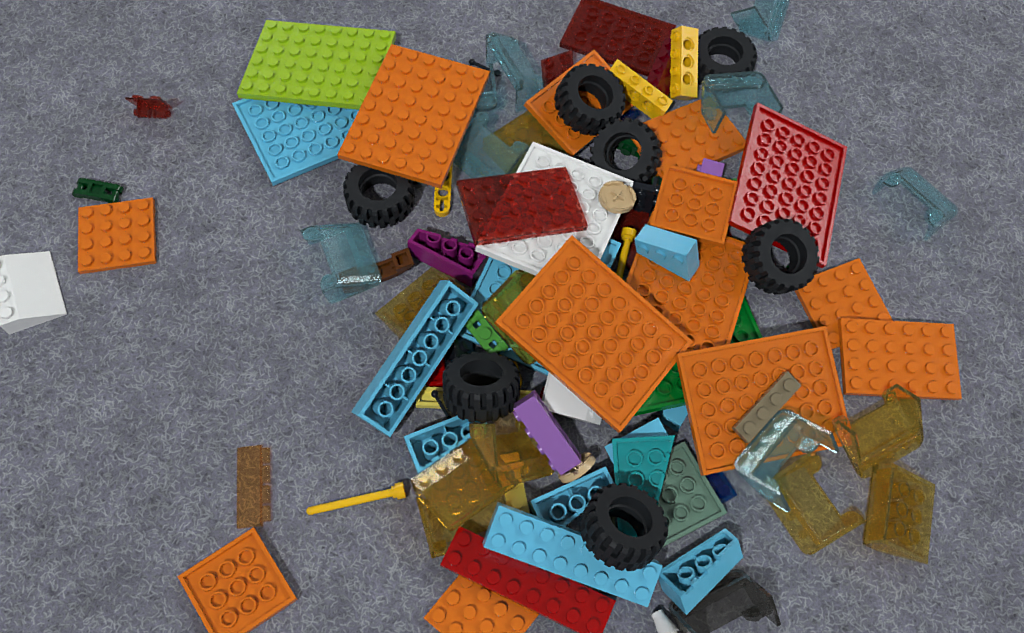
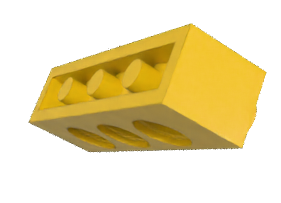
(684, 63)
(640, 92)

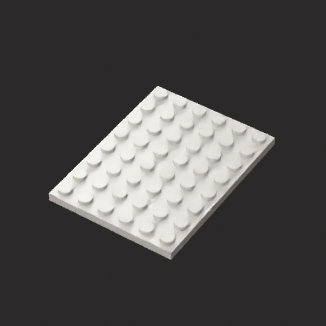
(587, 180)

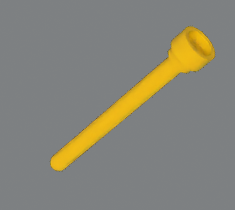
(628, 235)
(396, 491)

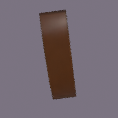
(396, 265)

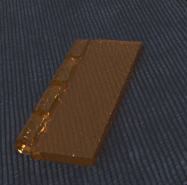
(250, 488)

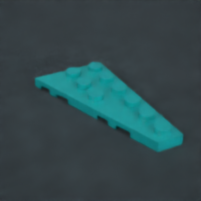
(641, 464)

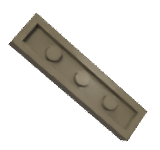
(766, 407)

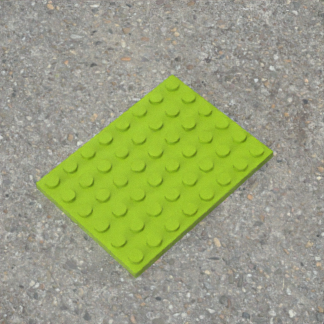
(314, 64)

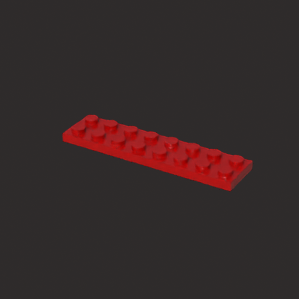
(527, 585)

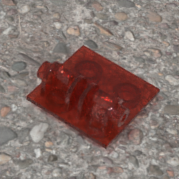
(555, 66)
(150, 107)

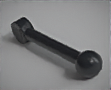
(472, 62)
(435, 394)

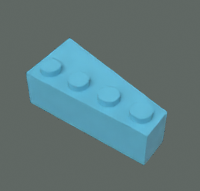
(437, 441)
(571, 499)
(700, 570)

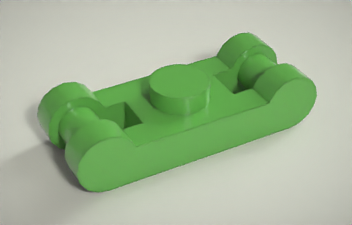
(485, 333)

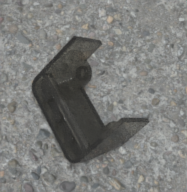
(731, 598)

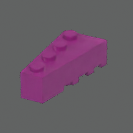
(448, 255)

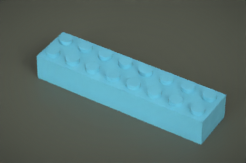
(415, 357)
(565, 554)

